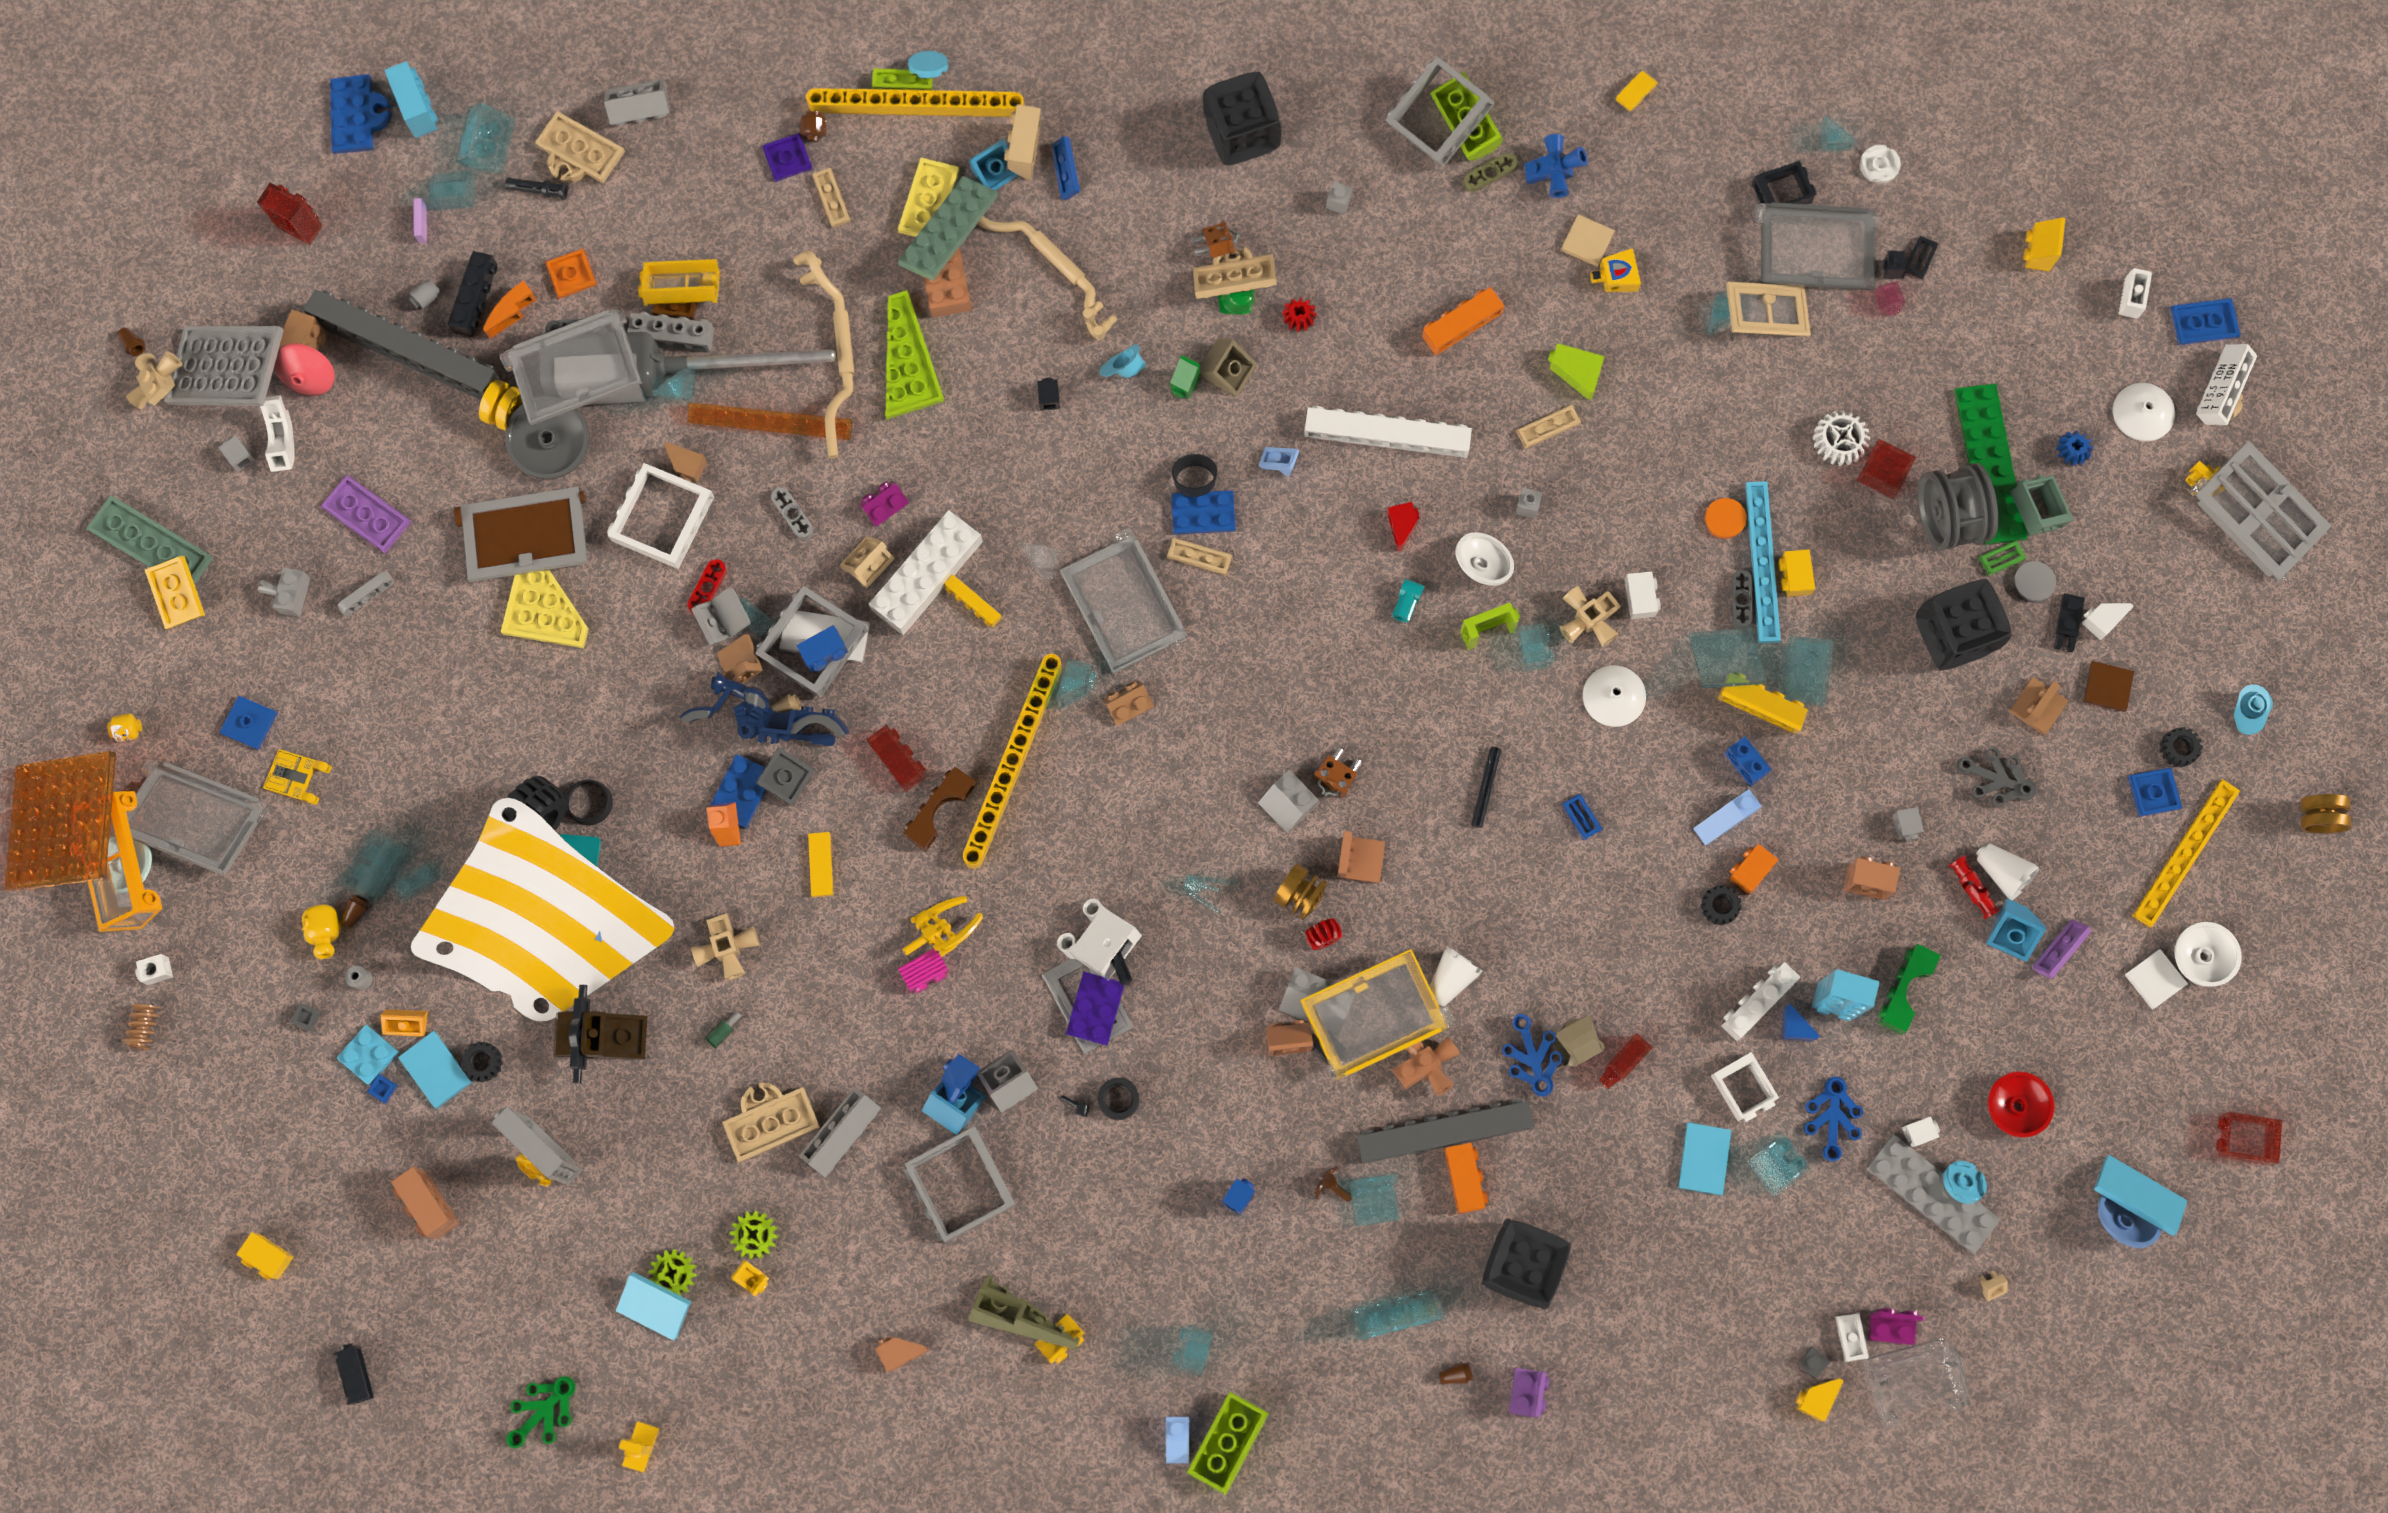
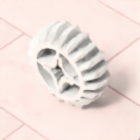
(1855, 449)

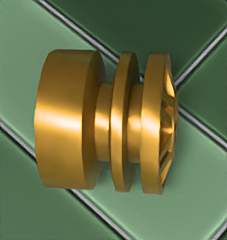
(1300, 891)

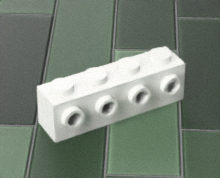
(1763, 998)

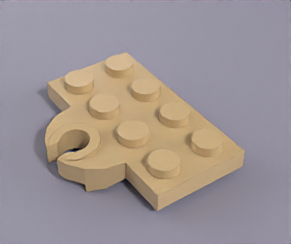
(577, 150)
(1234, 274)
(769, 1121)

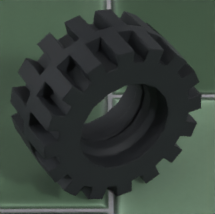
(2191, 740)
(1727, 893)
(468, 1060)

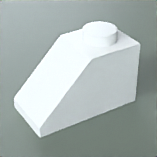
(2105, 617)

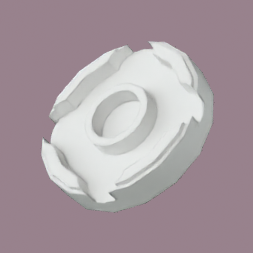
(1880, 164)

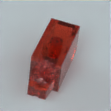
(1625, 1061)

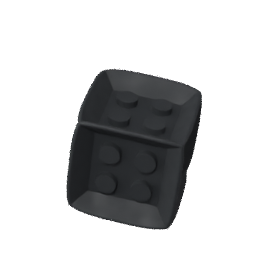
(1242, 118)
(1963, 624)
(1526, 1263)

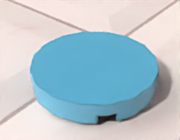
(928, 64)
(1964, 1182)

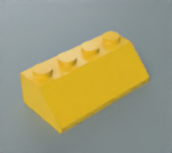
(1766, 705)

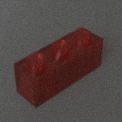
(897, 757)

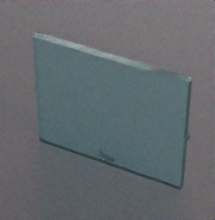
(1727, 658)

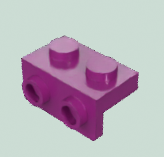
(883, 502)

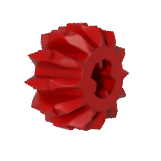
(1298, 307)
(1323, 934)

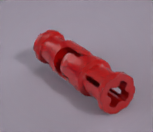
(1982, 897)

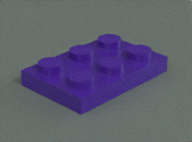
(1095, 1008)

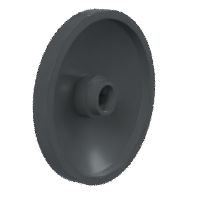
(548, 447)

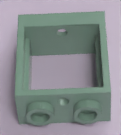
(2054, 502)

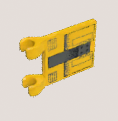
(292, 775)

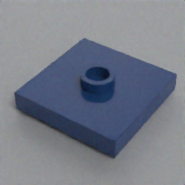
(248, 722)
(2155, 792)

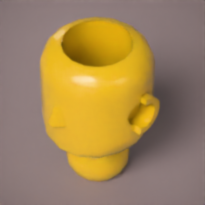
(321, 929)

